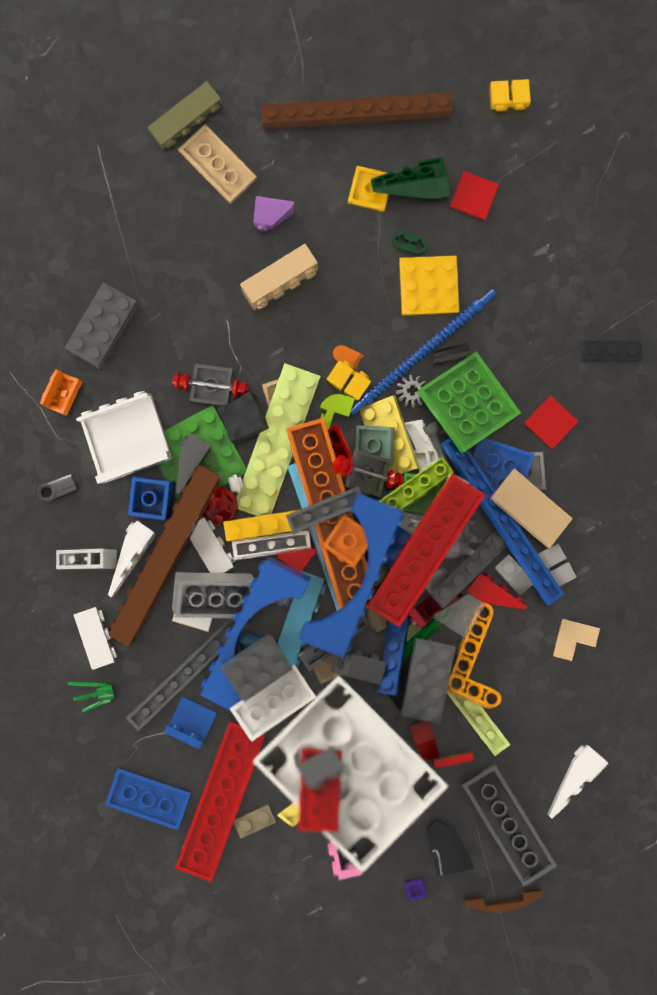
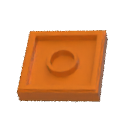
(347, 541)

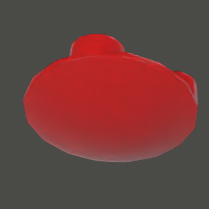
(221, 507)

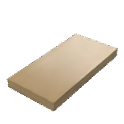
(217, 163)
(531, 508)

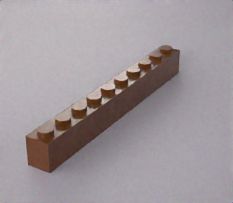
(356, 110)
(165, 555)

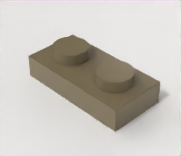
(254, 821)

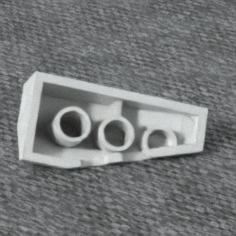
(134, 547)
(583, 768)

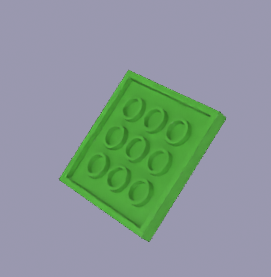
(469, 402)
(208, 427)

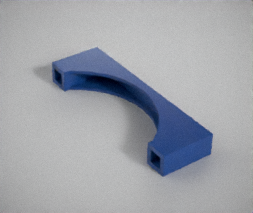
(273, 584)
(336, 630)

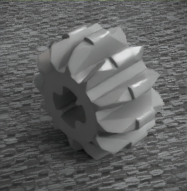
(406, 387)

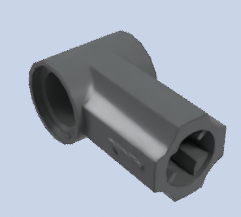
(59, 488)

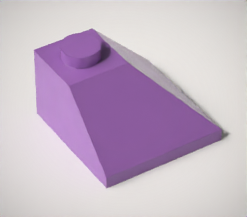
(271, 212)

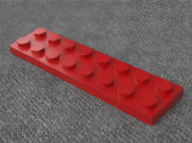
(425, 550)
(219, 803)

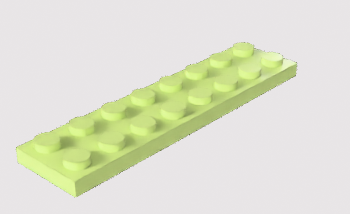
(272, 449)

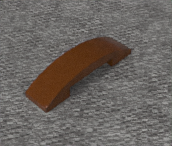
(528, 897)

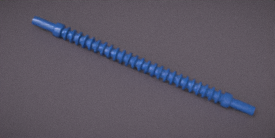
(477, 306)

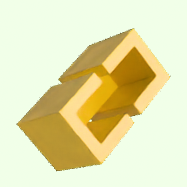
(519, 95)
(340, 376)

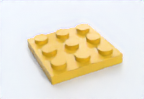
(429, 285)

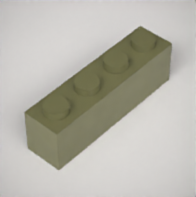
(185, 115)

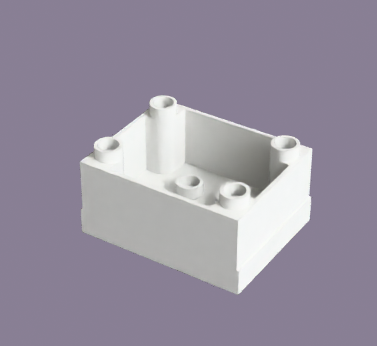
(381, 778)

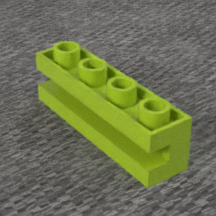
(418, 485)

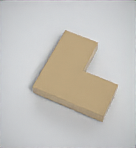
(573, 633)

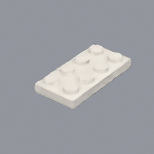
(273, 704)

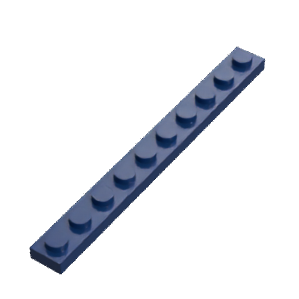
(505, 525)

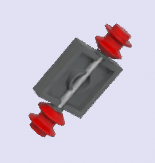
(210, 384)
(367, 472)

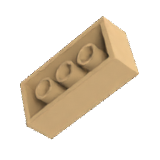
(279, 277)

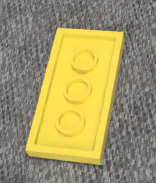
(388, 414)

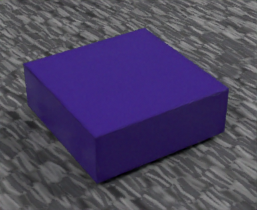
(415, 889)

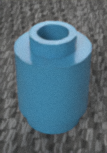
(248, 639)

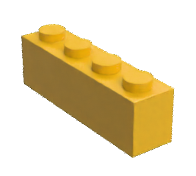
(257, 526)

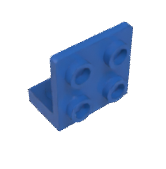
(190, 722)

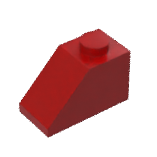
(424, 740)

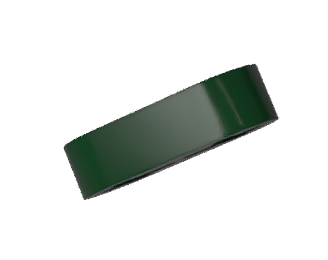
(411, 238)

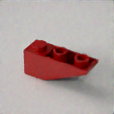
(492, 594)

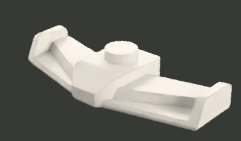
(425, 449)

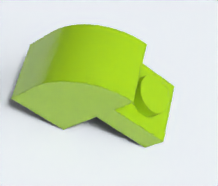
(338, 405)

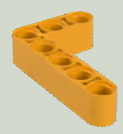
(469, 660)

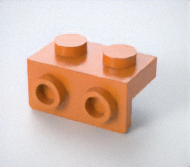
(60, 392)

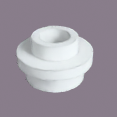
(235, 483)

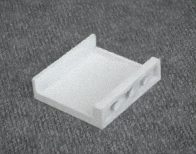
(125, 437)

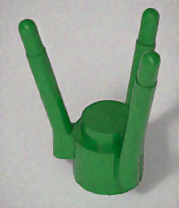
(105, 693)

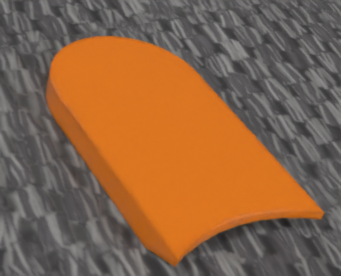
(343, 353)

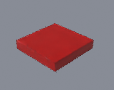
(474, 195)
(551, 422)

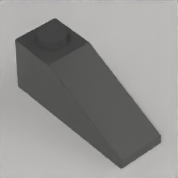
(191, 456)

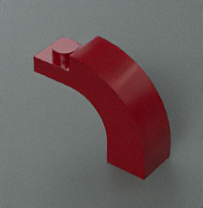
(427, 609)

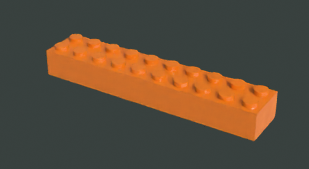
(314, 464)

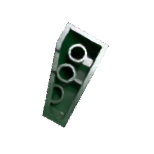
(422, 181)

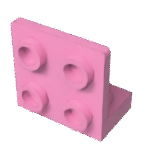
(349, 869)

